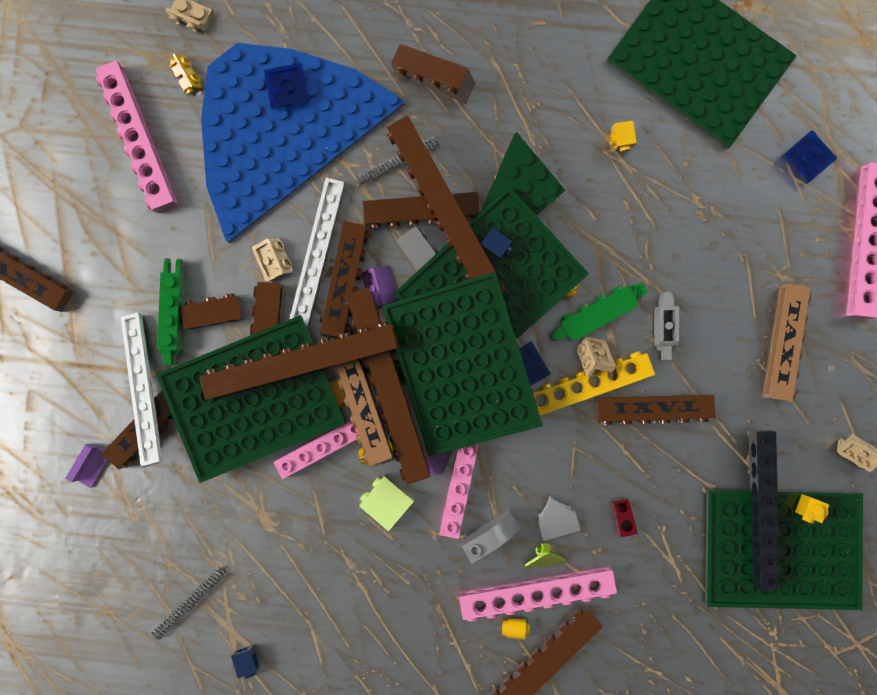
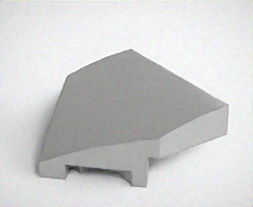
(557, 520)

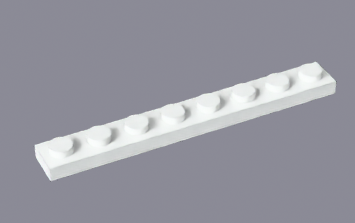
(317, 249)
(141, 390)

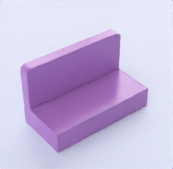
(381, 284)
(87, 465)

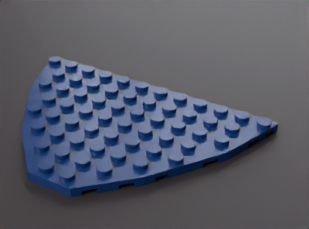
(266, 154)

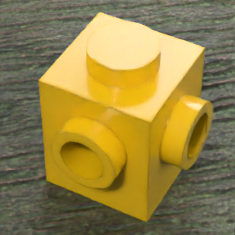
(623, 136)
(812, 509)

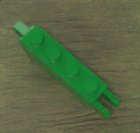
(602, 312)
(169, 315)

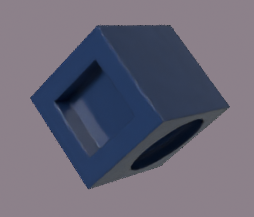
(497, 243)
(245, 662)

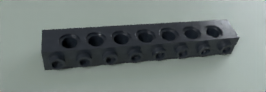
(764, 510)

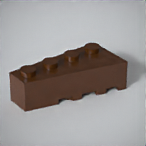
(433, 72)

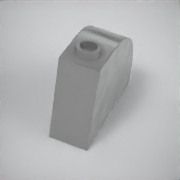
(489, 536)

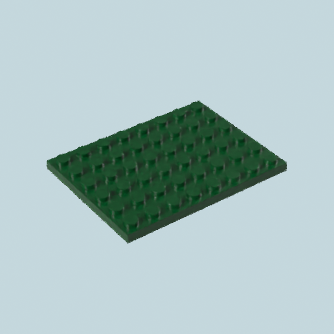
(702, 62)
(533, 273)
(463, 364)
(251, 422)
(817, 561)

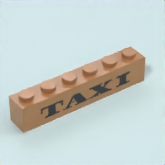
(787, 342)
(364, 413)

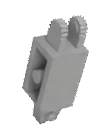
(666, 325)

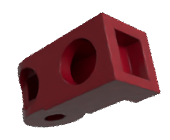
(624, 518)

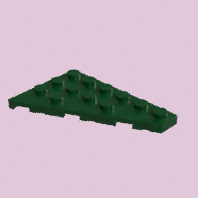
(526, 177)

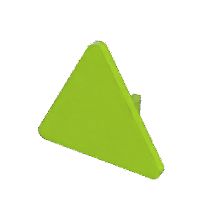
(545, 557)

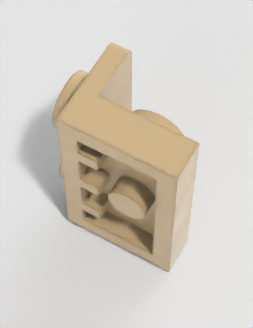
(190, 13)
(272, 258)
(595, 355)
(858, 452)

